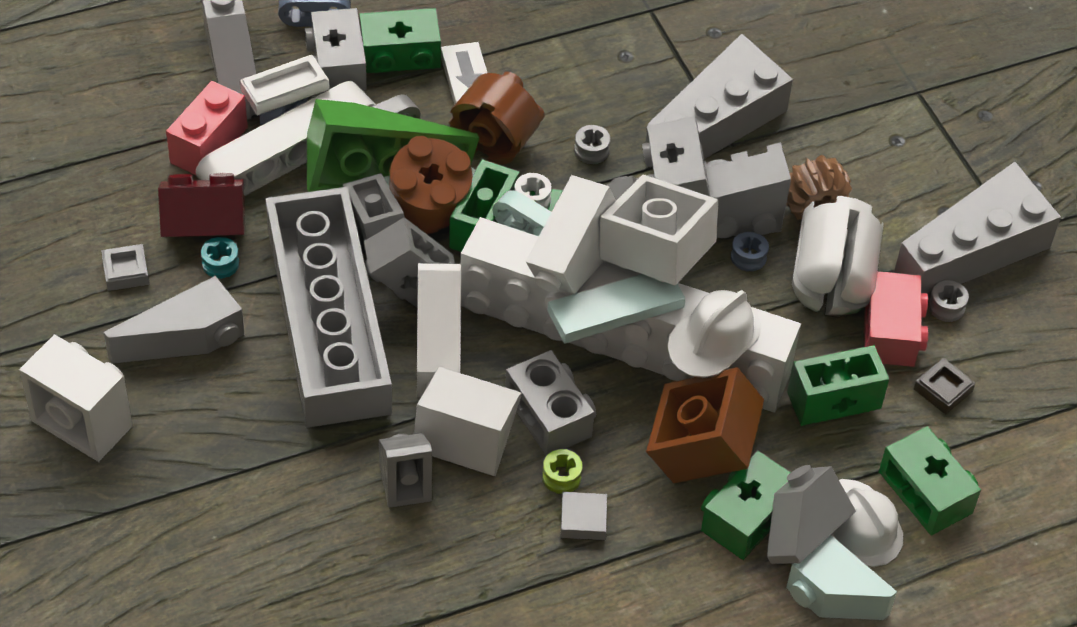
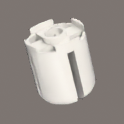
(836, 257)

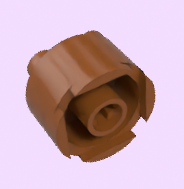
(500, 115)
(430, 181)

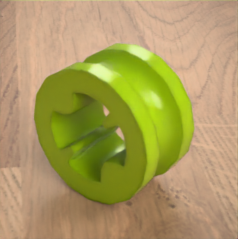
(566, 459)

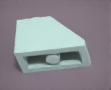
(839, 585)

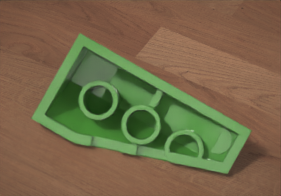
(361, 141)

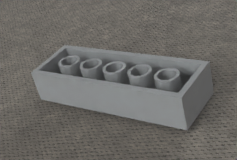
(328, 307)

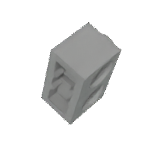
(547, 396)

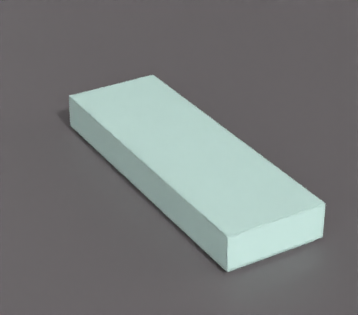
(613, 306)

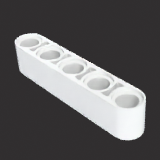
(274, 146)

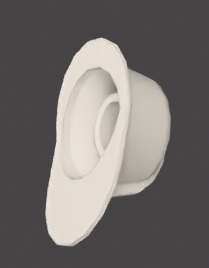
(714, 334)
(873, 529)

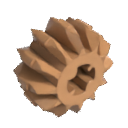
(816, 182)

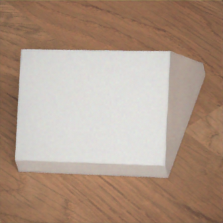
(466, 419)

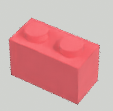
(206, 125)
(895, 318)

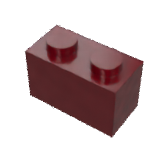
(201, 206)

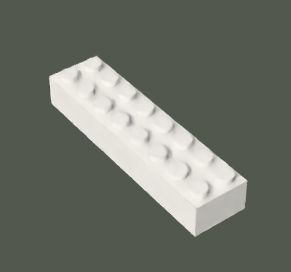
(502, 286)

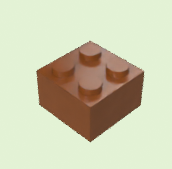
(705, 426)

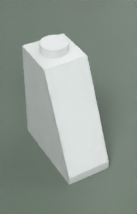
(570, 240)
(438, 321)

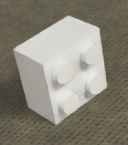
(658, 229)
(76, 397)

